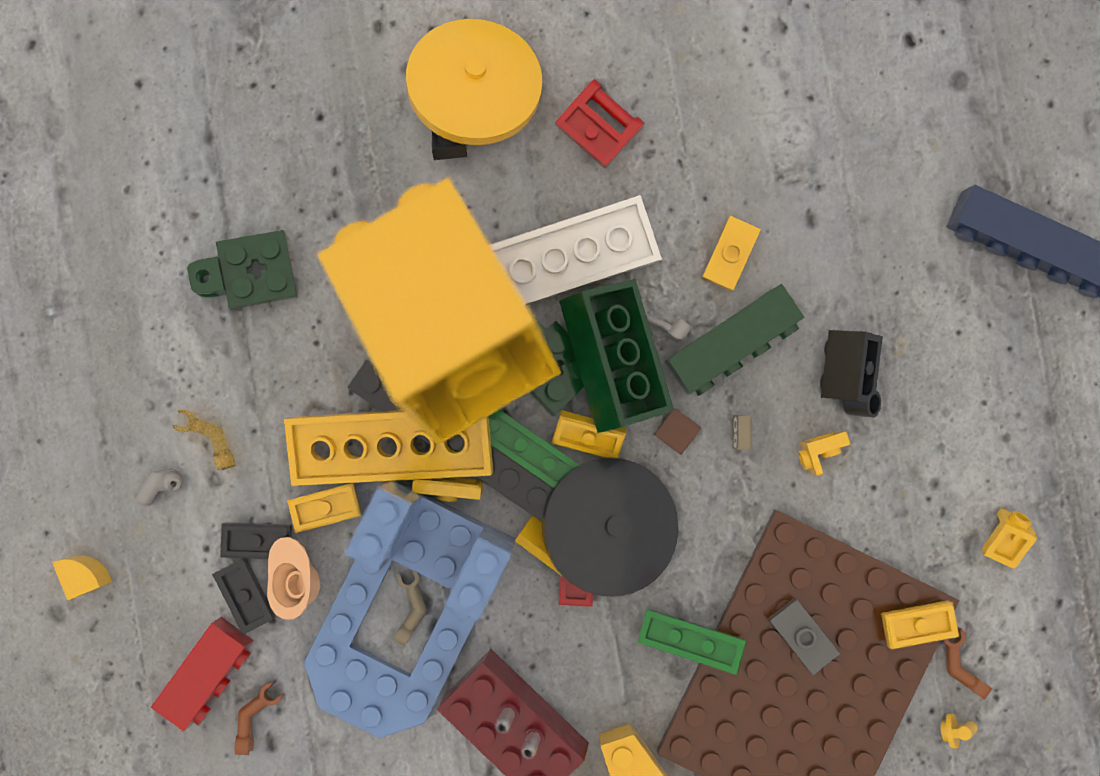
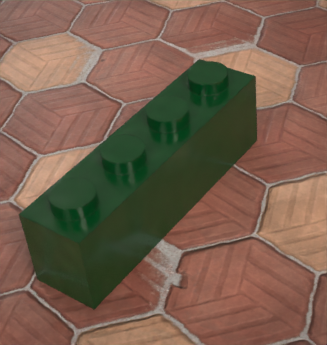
(734, 340)

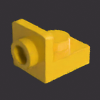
(826, 445)
(1010, 538)

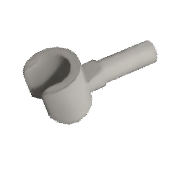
(678, 332)

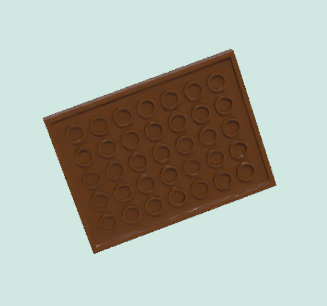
(774, 711)

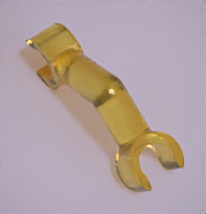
(222, 455)

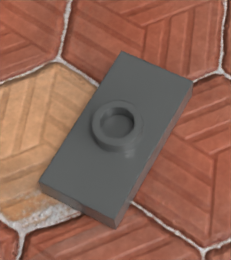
(803, 636)

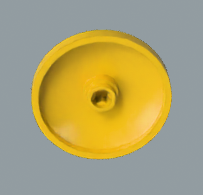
(473, 81)

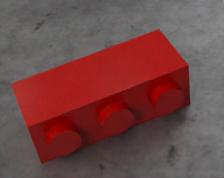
(203, 674)

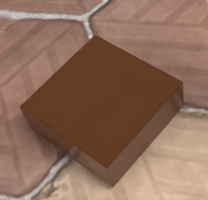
(677, 431)

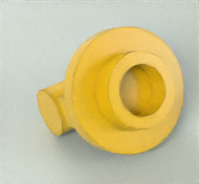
(953, 732)

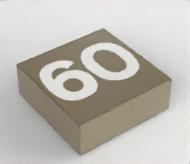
(742, 432)

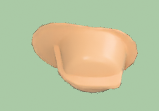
(291, 579)

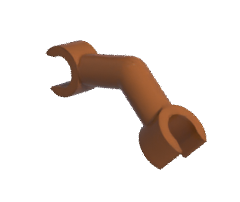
(955, 670)
(245, 740)

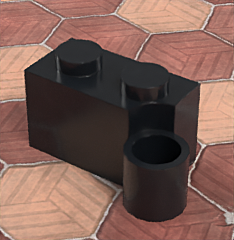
(852, 371)

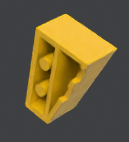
(628, 754)

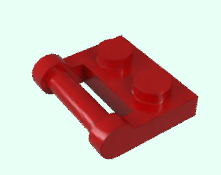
(592, 131)

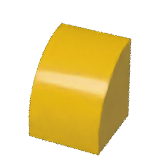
(80, 575)

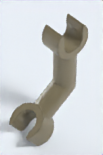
(416, 614)

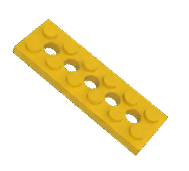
(374, 464)

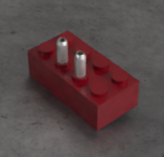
(512, 722)

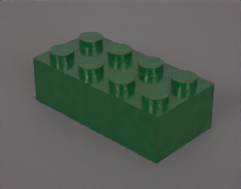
(616, 355)

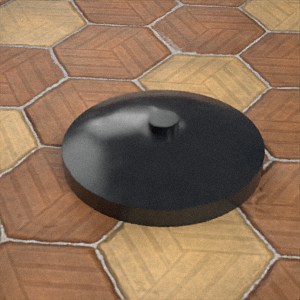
(610, 527)

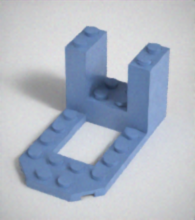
(436, 544)

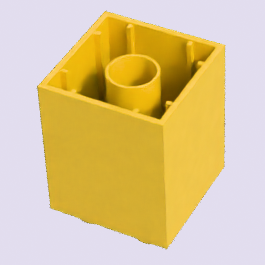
(437, 311)

